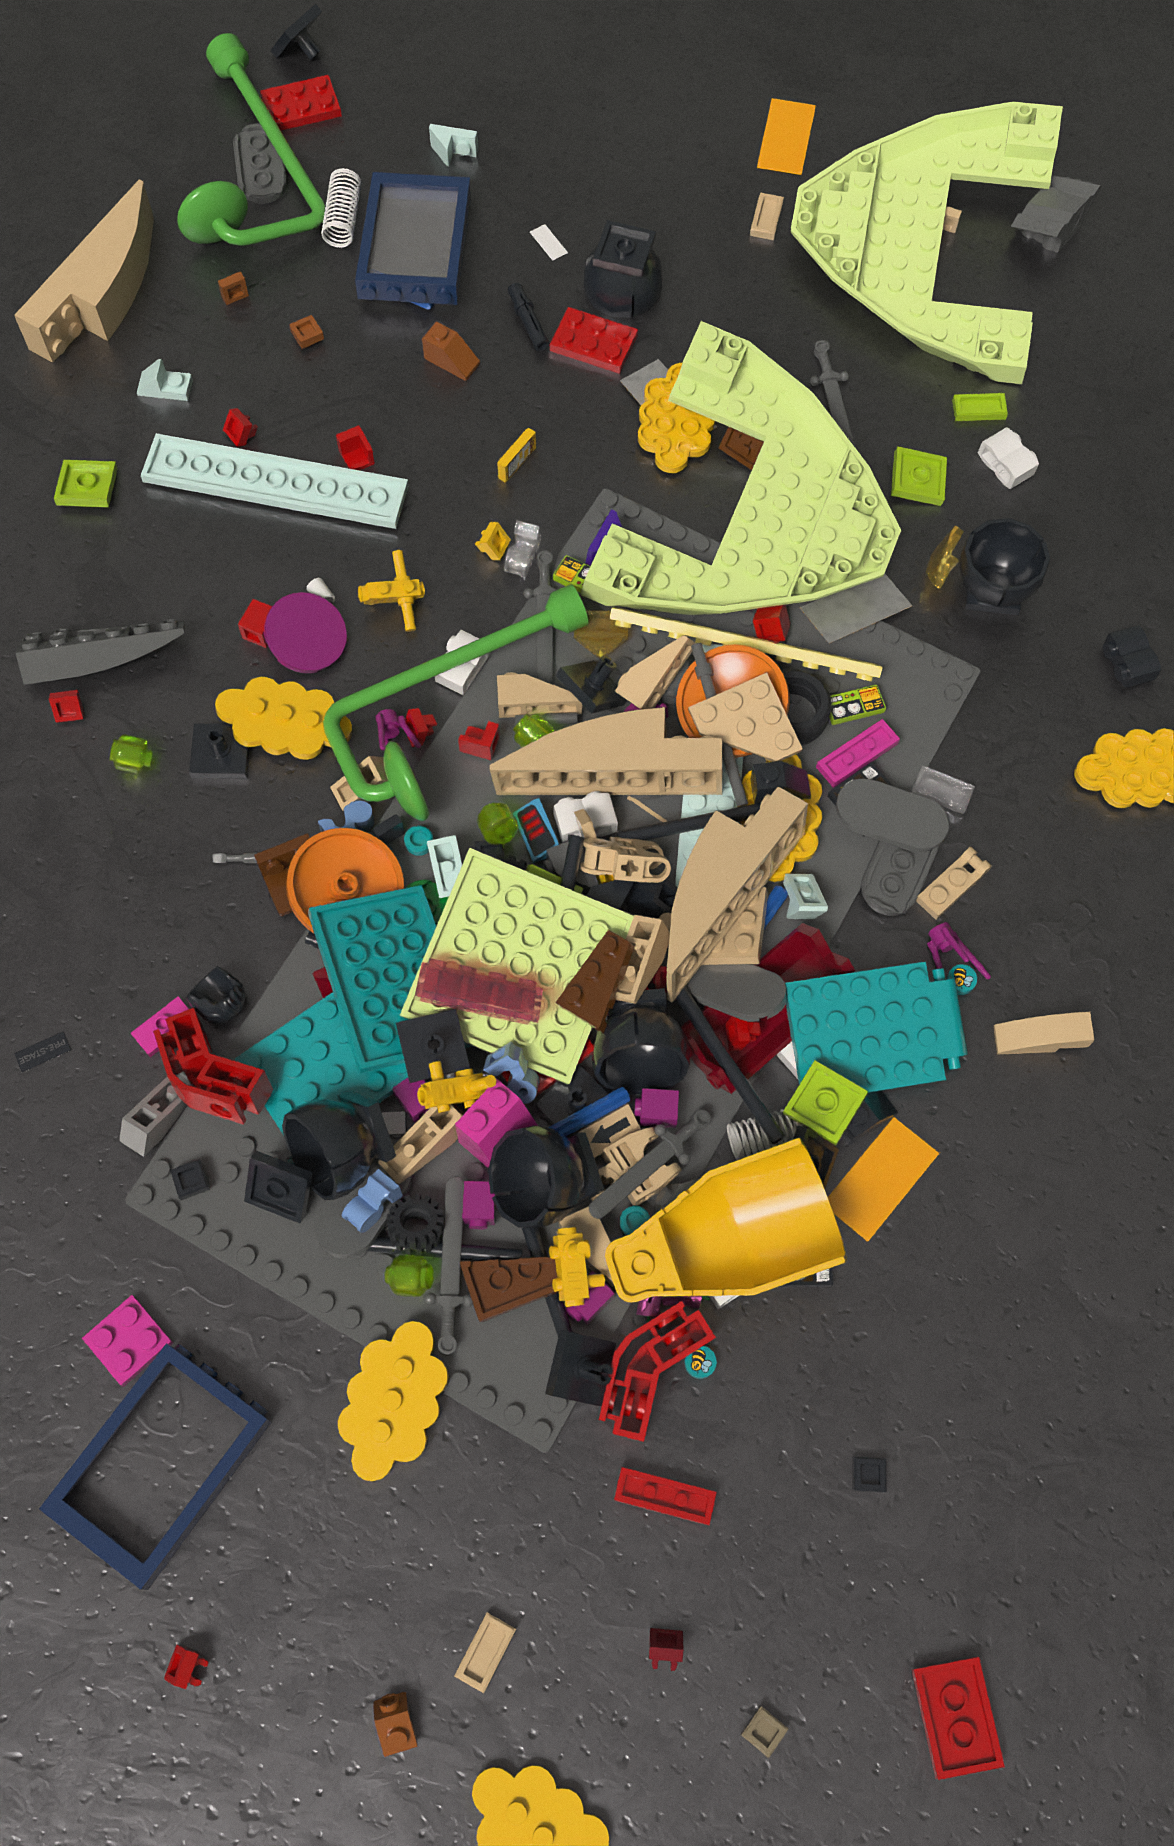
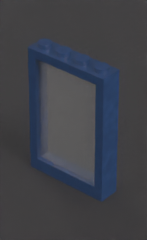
(413, 238)

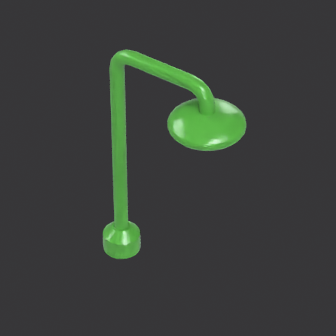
(220, 207)
(562, 612)

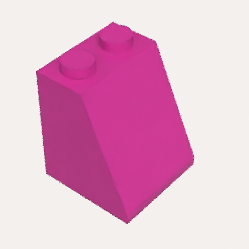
(489, 1119)

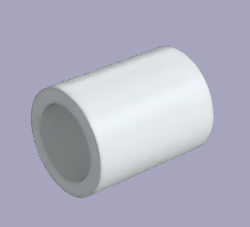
(318, 587)

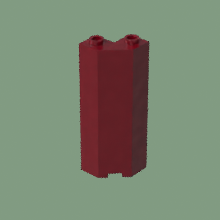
(795, 958)

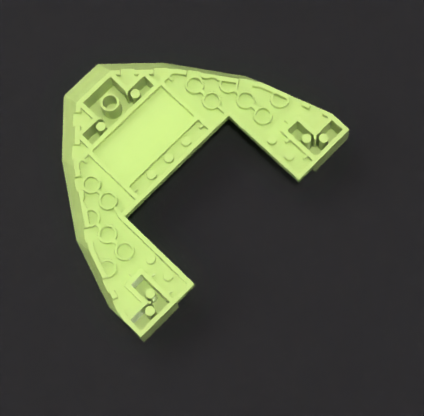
(881, 220)
(804, 520)

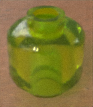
(531, 729)
(130, 754)
(497, 823)
(409, 1275)

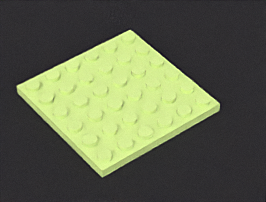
(529, 931)

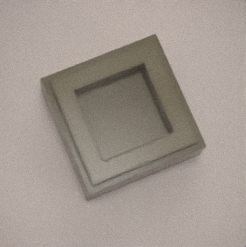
(764, 1731)

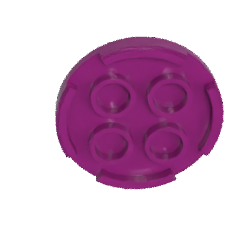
(305, 632)

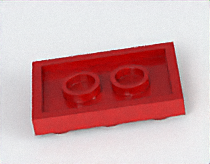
(302, 102)
(593, 340)
(957, 1718)

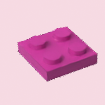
(127, 1340)

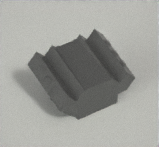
(1057, 212)

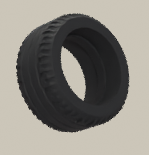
(817, 694)

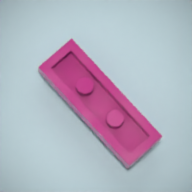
(857, 753)

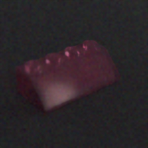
(478, 993)

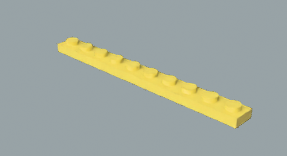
(783, 652)

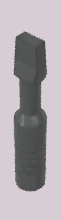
(555, 718)
(246, 857)

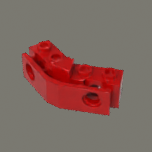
(213, 1079)
(646, 1366)

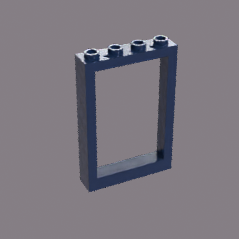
(105, 1547)

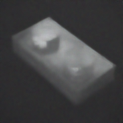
(943, 789)

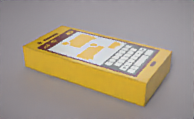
(516, 455)

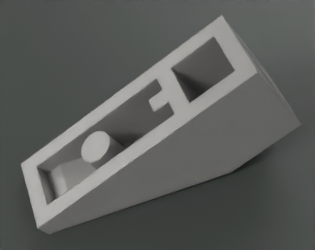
(152, 1117)

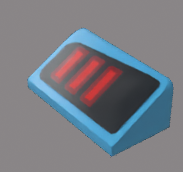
(535, 829)

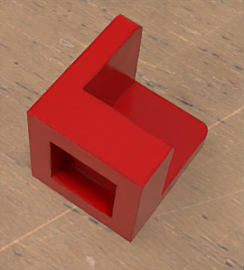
(355, 449)
(253, 621)
(772, 623)
(479, 741)

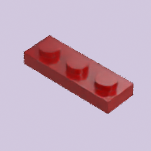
(665, 1496)

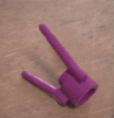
(389, 727)
(946, 939)

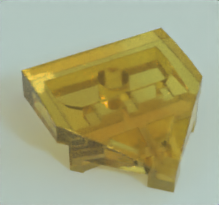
(942, 560)
(601, 634)

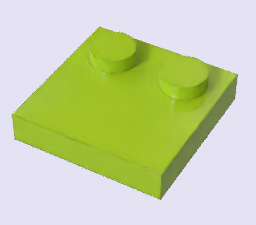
(919, 476)
(85, 483)
(825, 1102)

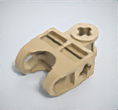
(624, 857)
(624, 1155)

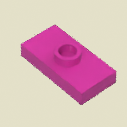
(144, 1033)

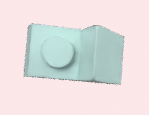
(453, 140)
(164, 384)
(445, 863)
(804, 896)

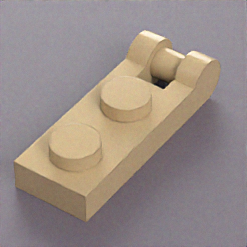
(952, 883)

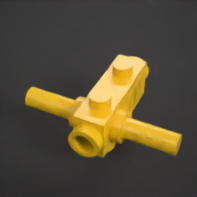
(400, 590)
(443, 1092)
(572, 1277)

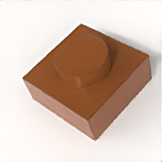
(233, 288)
(306, 331)

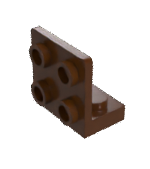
(741, 447)
(274, 869)

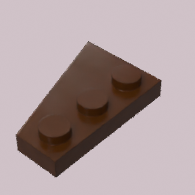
(595, 983)
(508, 1284)

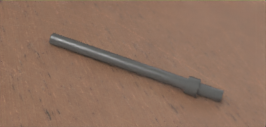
(704, 673)

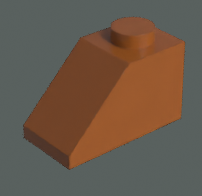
(449, 351)

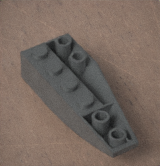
(89, 650)

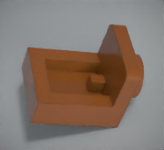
(394, 1723)

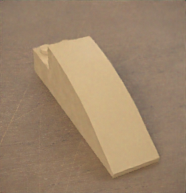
(94, 282)
(614, 756)
(725, 876)

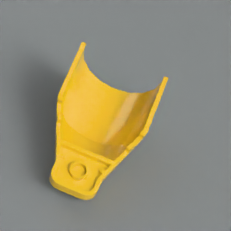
(733, 1232)

